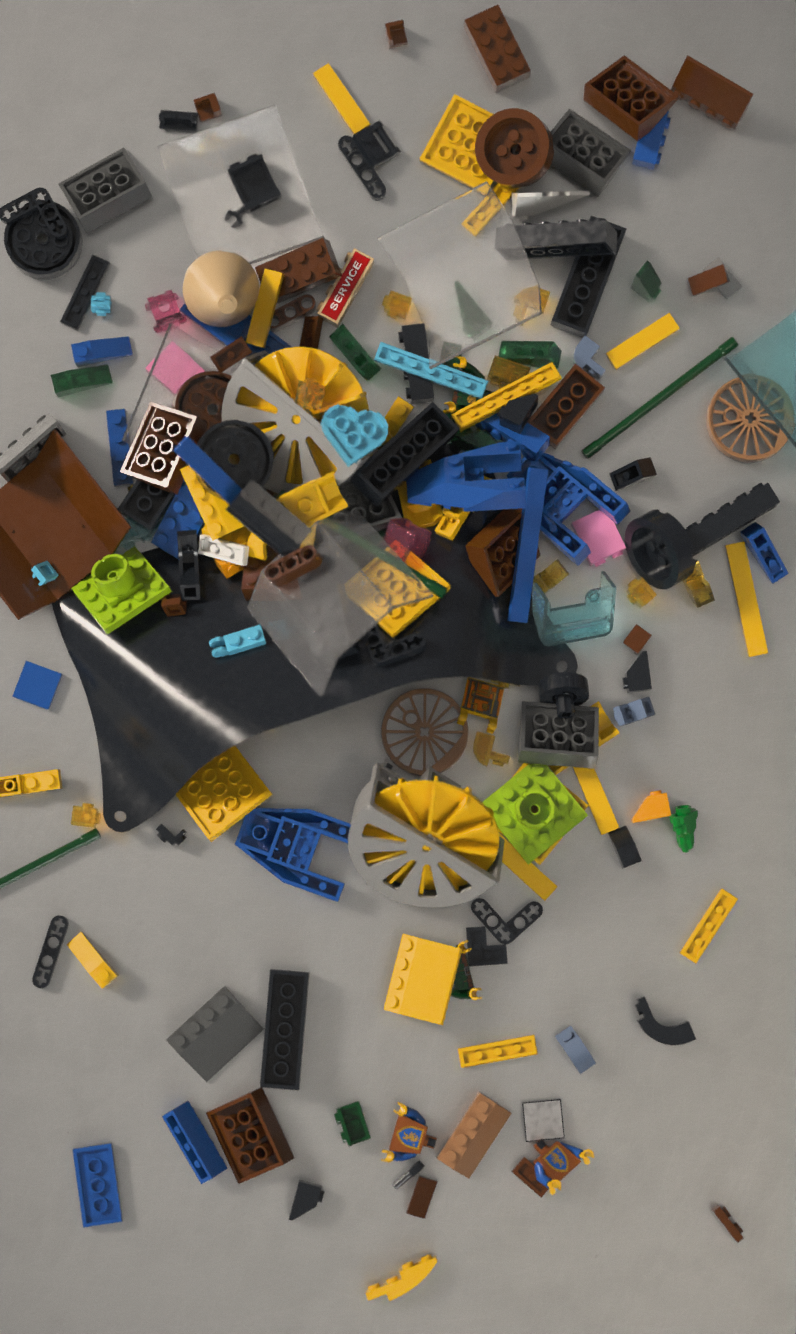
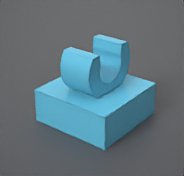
(44, 573)

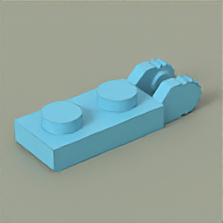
(238, 641)

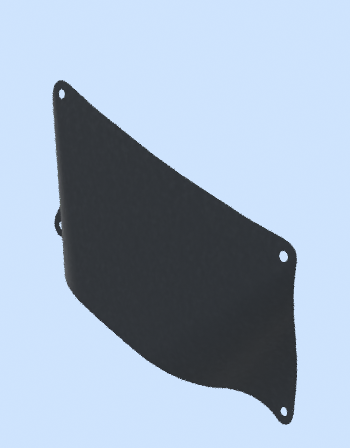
(173, 707)

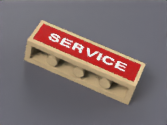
(345, 287)

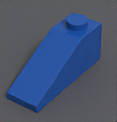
(101, 350)
(764, 551)

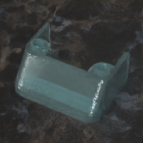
(575, 621)

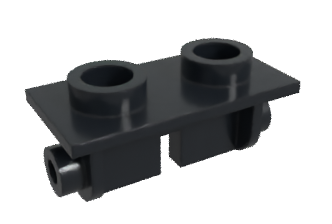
(178, 120)

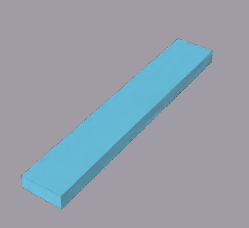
(440, 375)

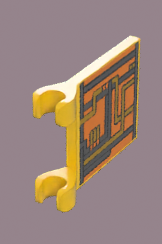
(481, 700)

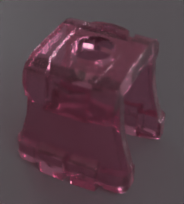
(161, 318)
(405, 536)

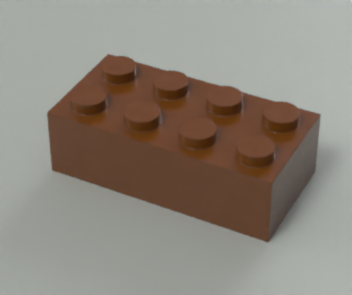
(497, 48)
(303, 268)
(566, 405)

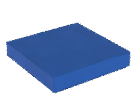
(37, 685)

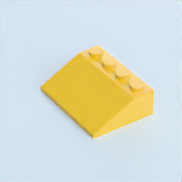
(211, 508)
(422, 979)

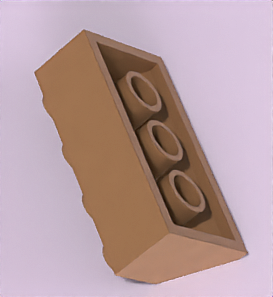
(473, 1135)

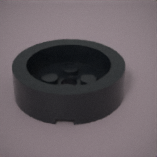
(44, 259)
(243, 440)
(645, 548)

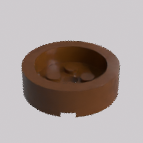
(495, 146)
(200, 392)

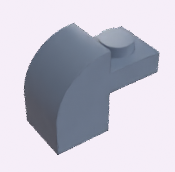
(583, 357)
(633, 711)
(575, 1049)

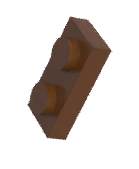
(311, 331)
(231, 354)
(525, 1171)
(734, 1229)

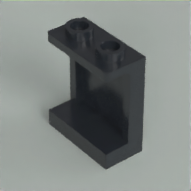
(253, 183)

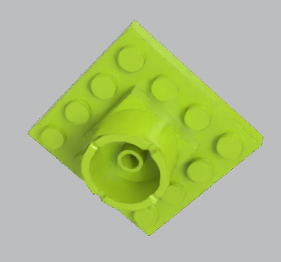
(120, 588)
(530, 831)

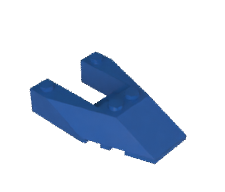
(461, 482)
(565, 490)
(286, 844)

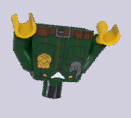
(459, 399)
(463, 984)

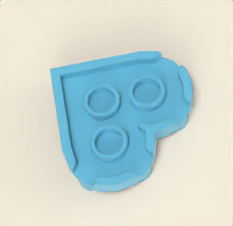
(353, 432)

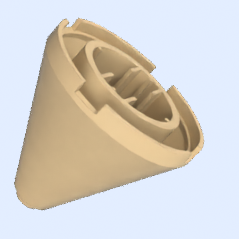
(220, 288)

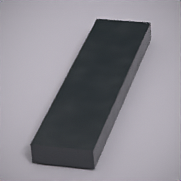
(85, 289)

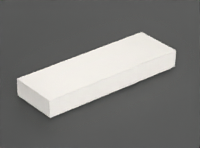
(223, 550)

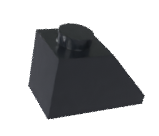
(518, 412)
(633, 473)
(638, 675)
(624, 847)
(306, 1198)

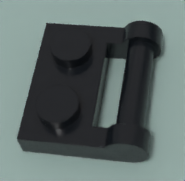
(372, 148)

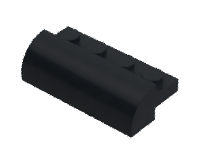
(268, 519)

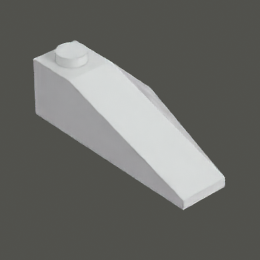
(532, 203)

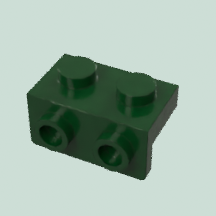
(353, 1123)

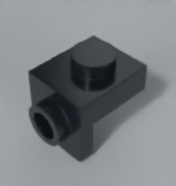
(165, 835)

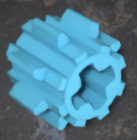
(101, 303)

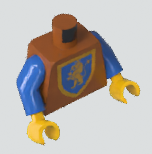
(408, 1135)
(557, 1162)

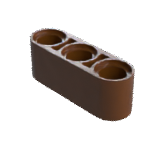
(295, 305)
(303, 566)

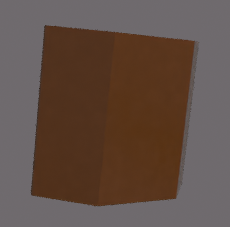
(53, 516)

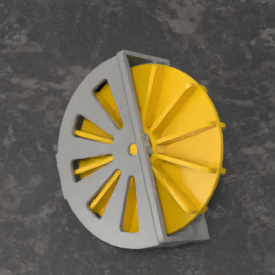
(265, 396)
(424, 839)

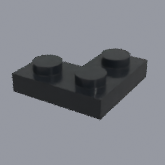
(480, 952)

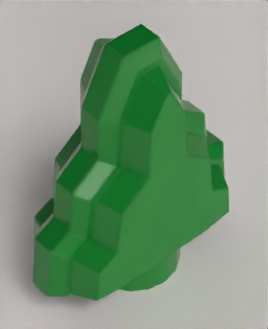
(684, 825)

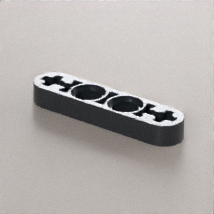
(361, 168)
(53, 952)

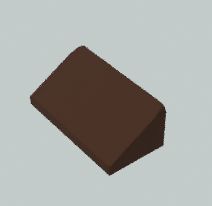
(708, 280)
(421, 1197)

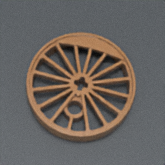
(740, 419)
(450, 757)

